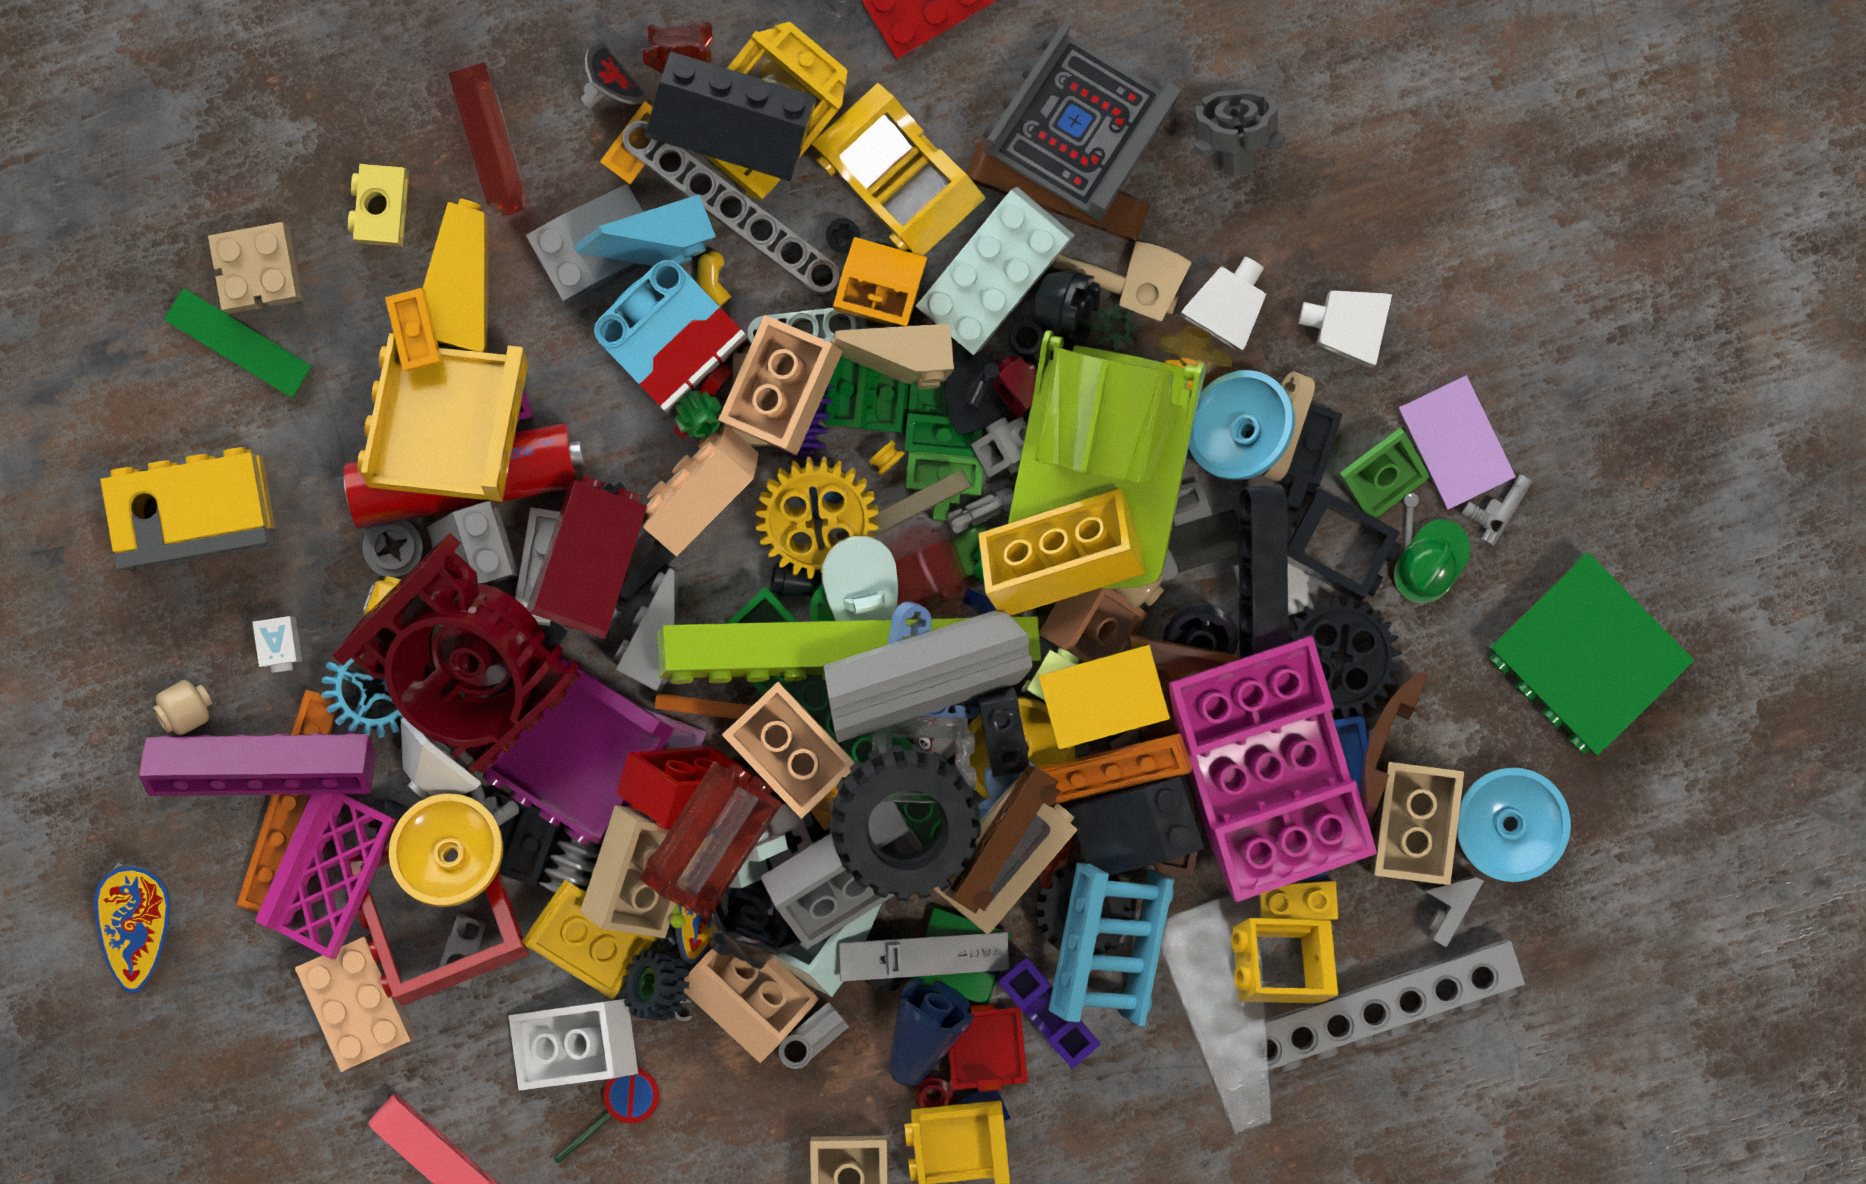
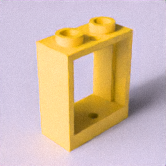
(1317, 960)

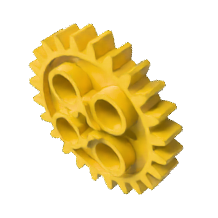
(783, 521)

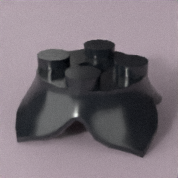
(748, 928)

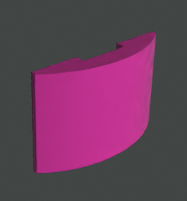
(1270, 769)

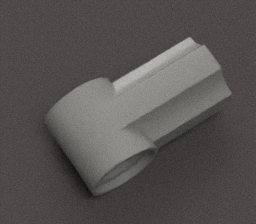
(815, 1034)

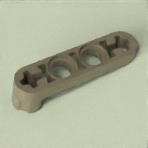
(918, 502)

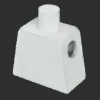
(1228, 304)
(1349, 324)

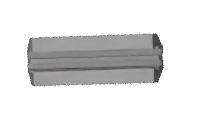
(926, 673)

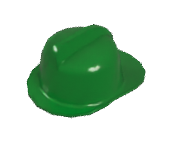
(1432, 561)

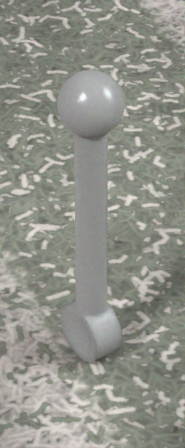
(1409, 501)

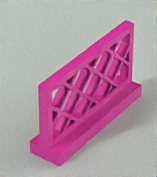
(305, 859)

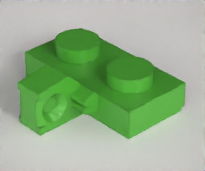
(930, 468)

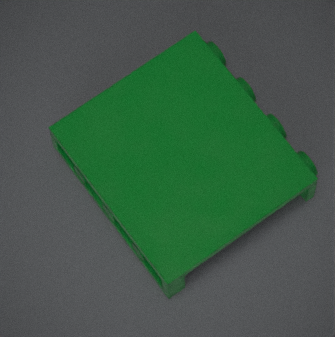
(1589, 656)

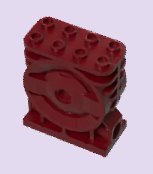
(477, 621)

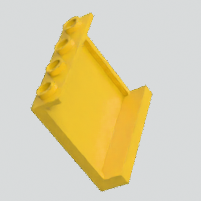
(444, 424)

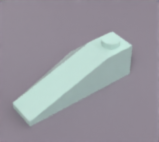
(820, 963)

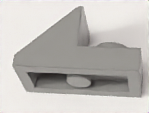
(1458, 899)

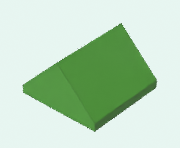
(1384, 474)

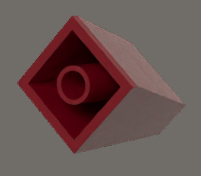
(587, 557)

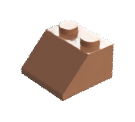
(1093, 624)

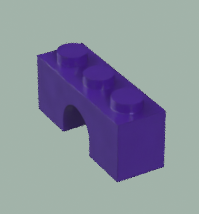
(1033, 996)

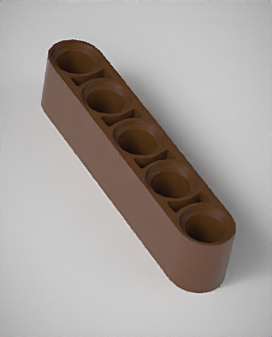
(1122, 218)

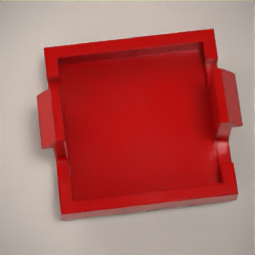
(989, 1050)

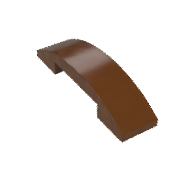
(1372, 780)

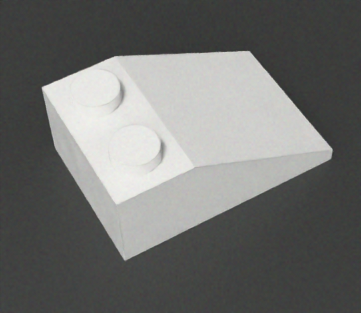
(573, 1044)

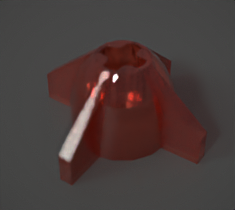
(681, 40)

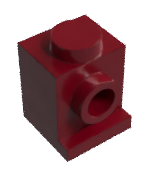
(1016, 384)

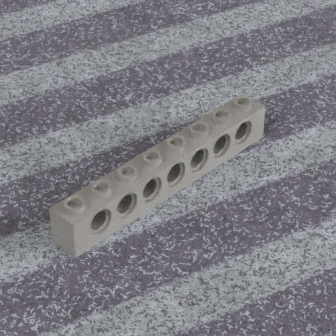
(1496, 957)

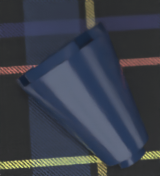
(925, 1029)

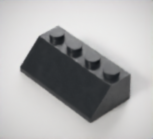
(730, 116)

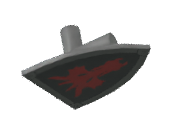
(609, 78)

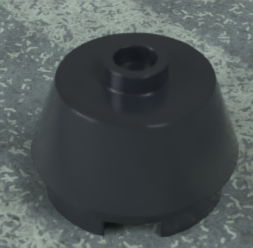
(1066, 304)
(1204, 627)

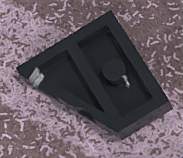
(526, 843)

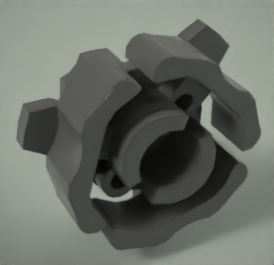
(1237, 128)

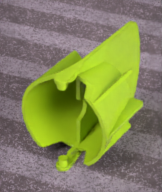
(1104, 427)

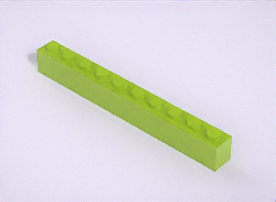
(781, 647)

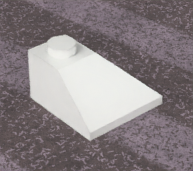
(432, 765)

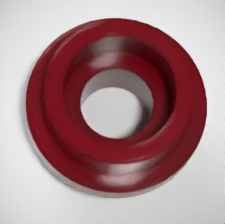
(933, 1082)

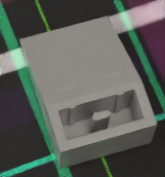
(640, 655)

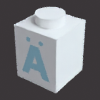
(277, 643)

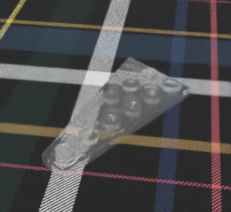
(1226, 1030)

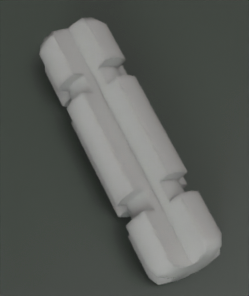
(980, 510)

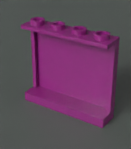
(578, 756)

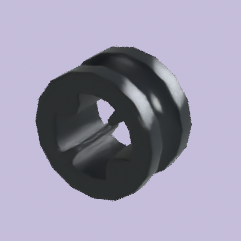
(835, 227)

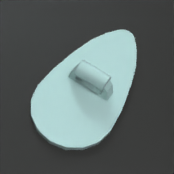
(860, 580)

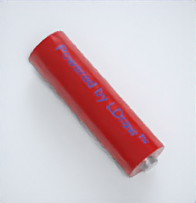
(540, 464)

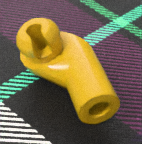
(707, 277)

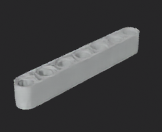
(742, 223)

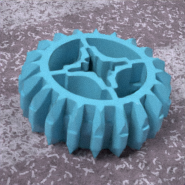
(358, 715)

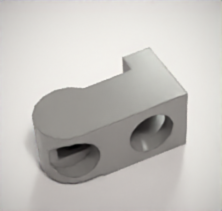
(465, 940)

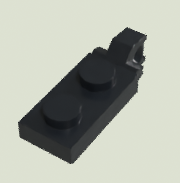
(1311, 454)

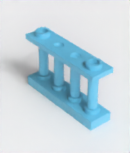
(1079, 940)

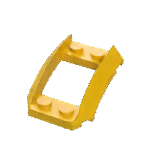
(807, 65)

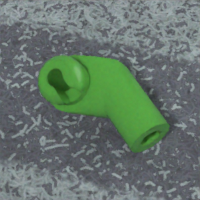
(966, 544)

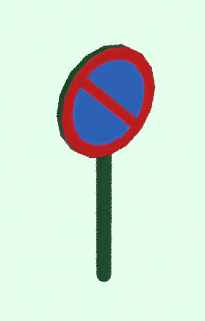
(627, 1099)

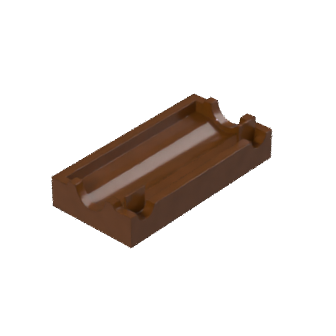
(1002, 837)

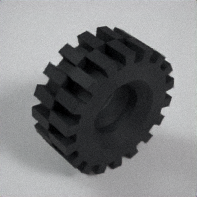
(1054, 903)

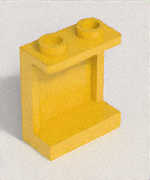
(958, 1143)

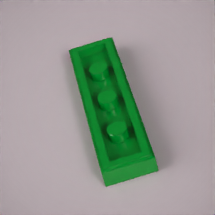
(238, 343)

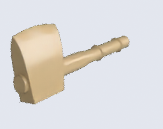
(1149, 283)

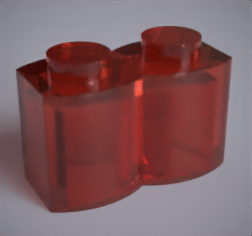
(930, 573)

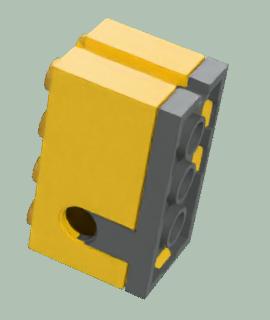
(201, 509)

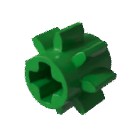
(698, 414)

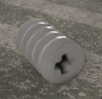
(573, 863)

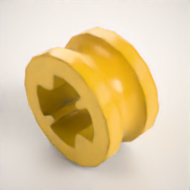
(886, 458)

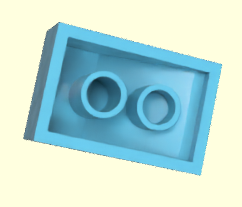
(656, 235)

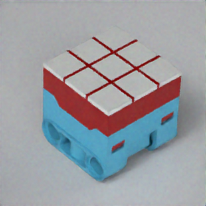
(668, 334)

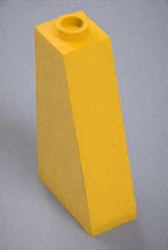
(459, 278)

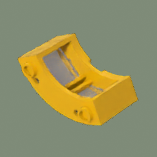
(893, 175)

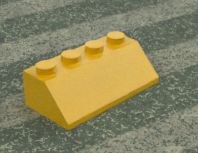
(1060, 553)

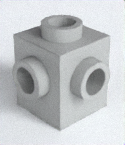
(1001, 446)

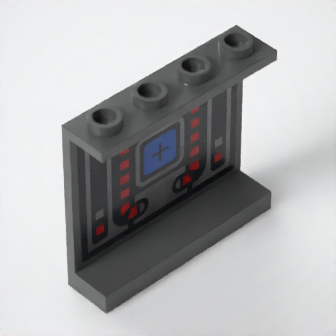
(1078, 123)

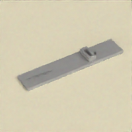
(923, 956)

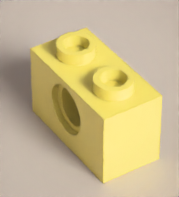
(390, 224)

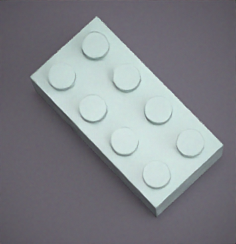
(995, 270)

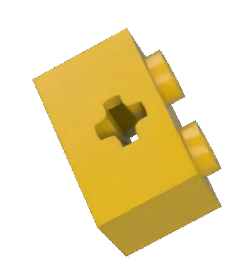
(1300, 901)

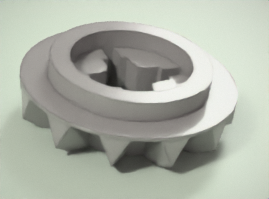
(388, 565)

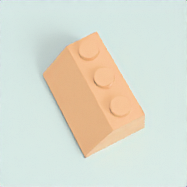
(749, 1002)

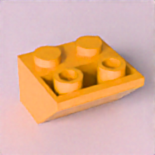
(879, 283)

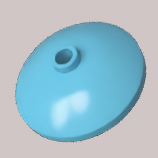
(1228, 412)
(1540, 827)

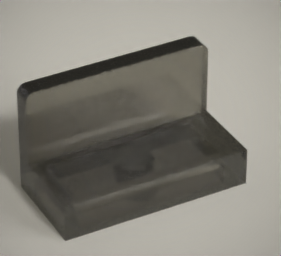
(1205, 540)

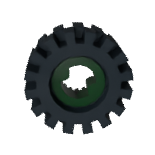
(655, 985)

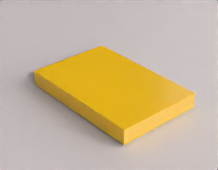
(1103, 697)
(580, 945)

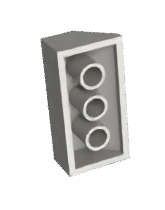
(816, 890)

